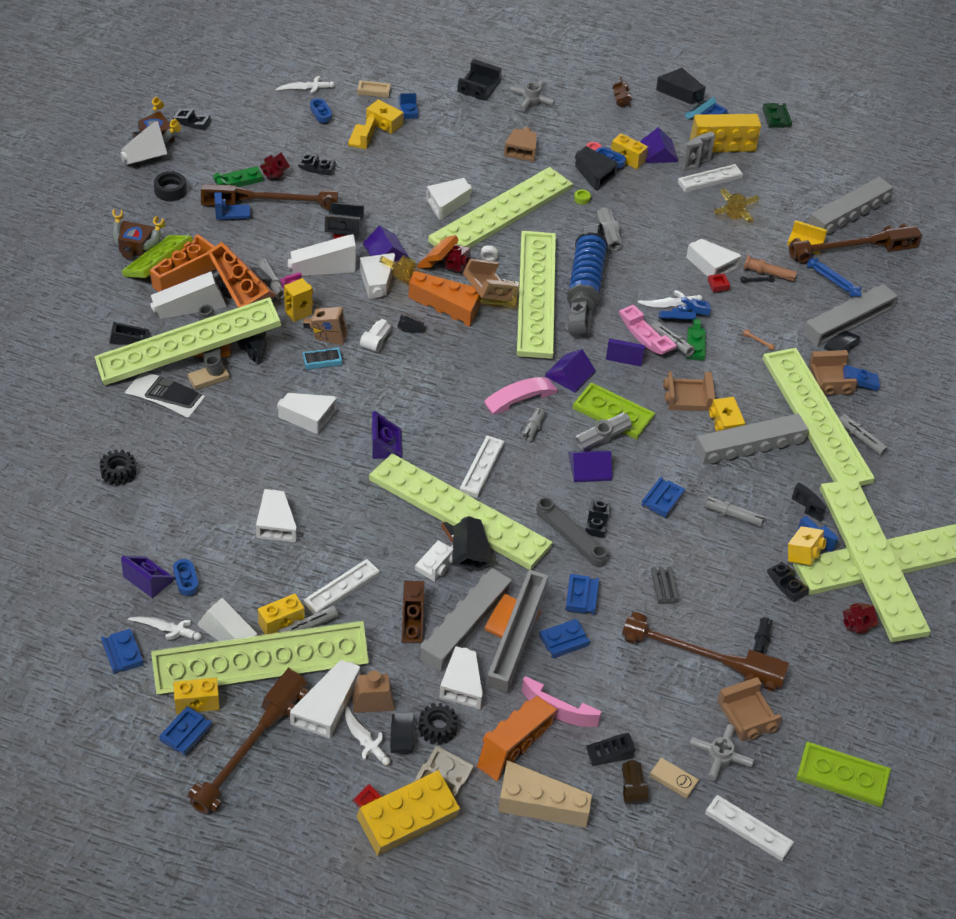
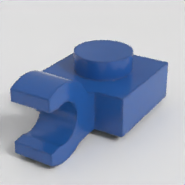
(699, 306)

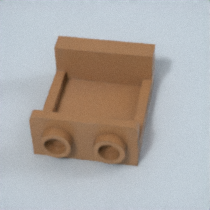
(486, 281)
(828, 372)
(689, 393)
(748, 710)

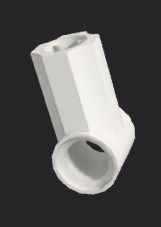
(374, 338)

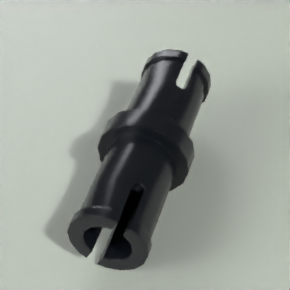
(763, 636)

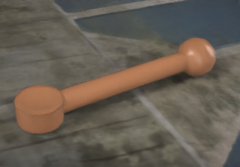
(746, 333)

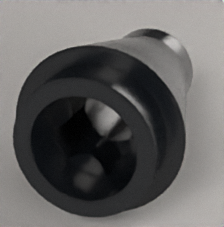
(409, 323)

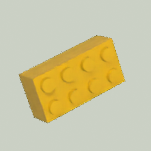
(731, 131)
(407, 812)

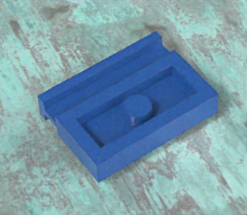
(663, 497)
(582, 594)
(564, 638)
(122, 651)
(185, 731)

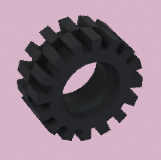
(117, 459)
(438, 713)

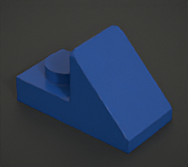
(408, 105)

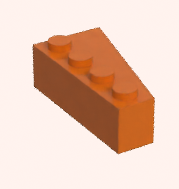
(183, 265)
(238, 277)
(445, 296)
(515, 735)

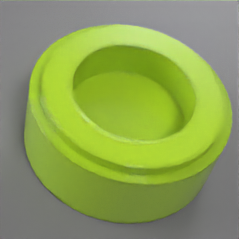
(582, 197)

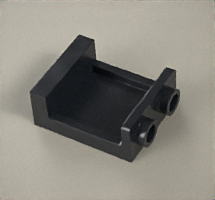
(480, 80)
(344, 218)

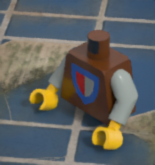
(167, 129)
(135, 237)

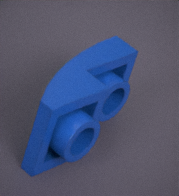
(831, 538)

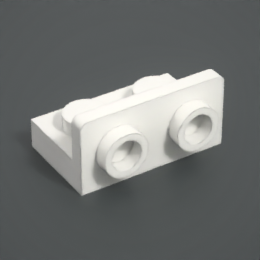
(435, 561)

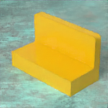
(362, 134)
(808, 232)

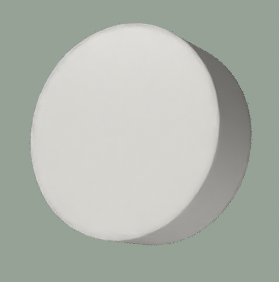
(489, 253)

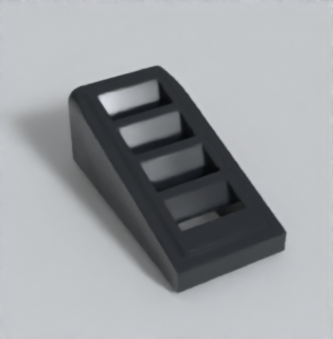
(124, 334)
(616, 741)

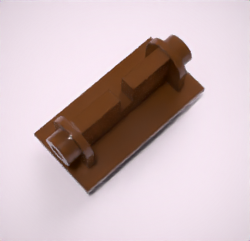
(620, 91)

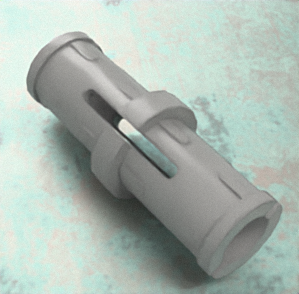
(533, 424)

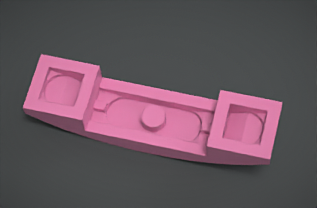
(643, 332)
(518, 391)
(584, 716)

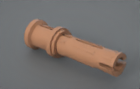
(761, 266)

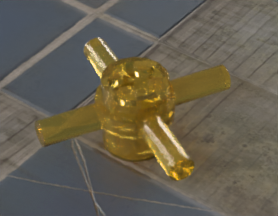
(736, 205)
(403, 268)

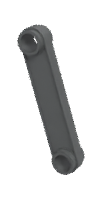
(212, 357)
(572, 532)

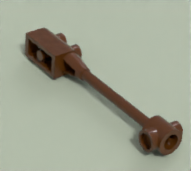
(234, 194)
(892, 238)
(767, 668)
(277, 704)

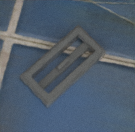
(662, 572)

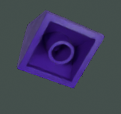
(659, 147)
(384, 242)
(625, 352)
(572, 370)
(385, 437)
(591, 465)
(145, 574)

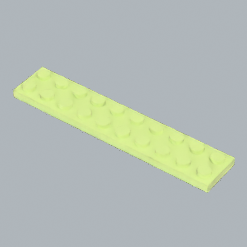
(505, 209)
(536, 295)
(187, 341)
(824, 427)
(452, 505)
(911, 551)
(874, 561)
(261, 655)

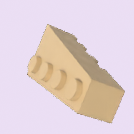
(542, 798)

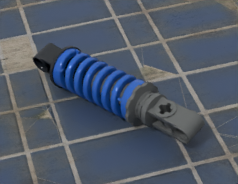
(586, 277)

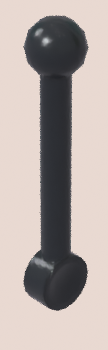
(771, 278)

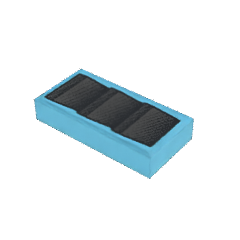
(701, 107)
(322, 358)

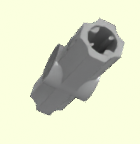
(611, 229)
(611, 427)

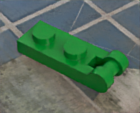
(239, 178)

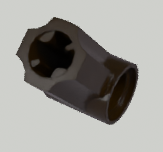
(634, 787)

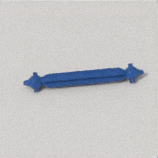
(834, 277)

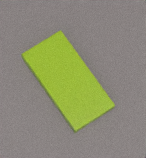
(163, 250)
(604, 405)
(843, 774)

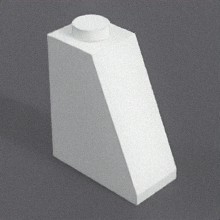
(144, 146)
(448, 196)
(712, 258)
(376, 275)
(307, 410)
(275, 518)
(225, 623)
(462, 679)

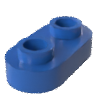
(320, 110)
(621, 159)
(187, 581)

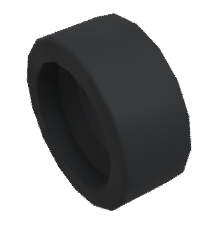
(170, 177)

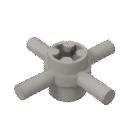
(532, 94)
(721, 752)

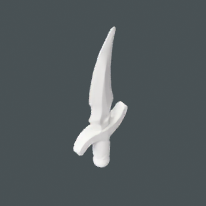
(315, 85)
(662, 303)
(176, 630)
(365, 738)

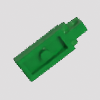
(696, 338)

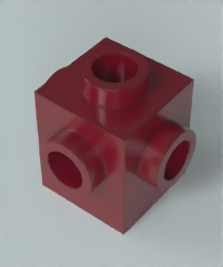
(274, 166)
(457, 258)
(860, 617)

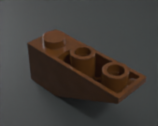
(412, 611)

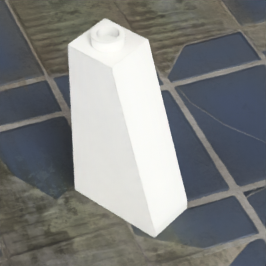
(325, 258)
(188, 297)
(326, 701)

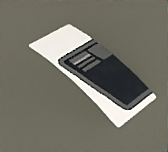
(166, 393)

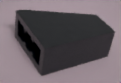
(681, 86)
(595, 167)
(471, 545)

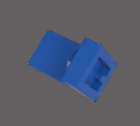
(230, 211)

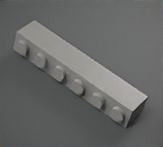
(852, 205)
(850, 315)
(751, 439)
(465, 619)
(517, 631)

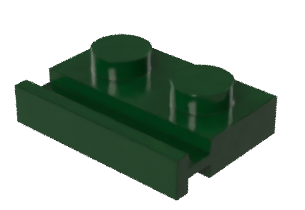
(776, 115)

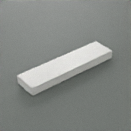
(710, 178)
(482, 466)
(342, 587)
(749, 828)

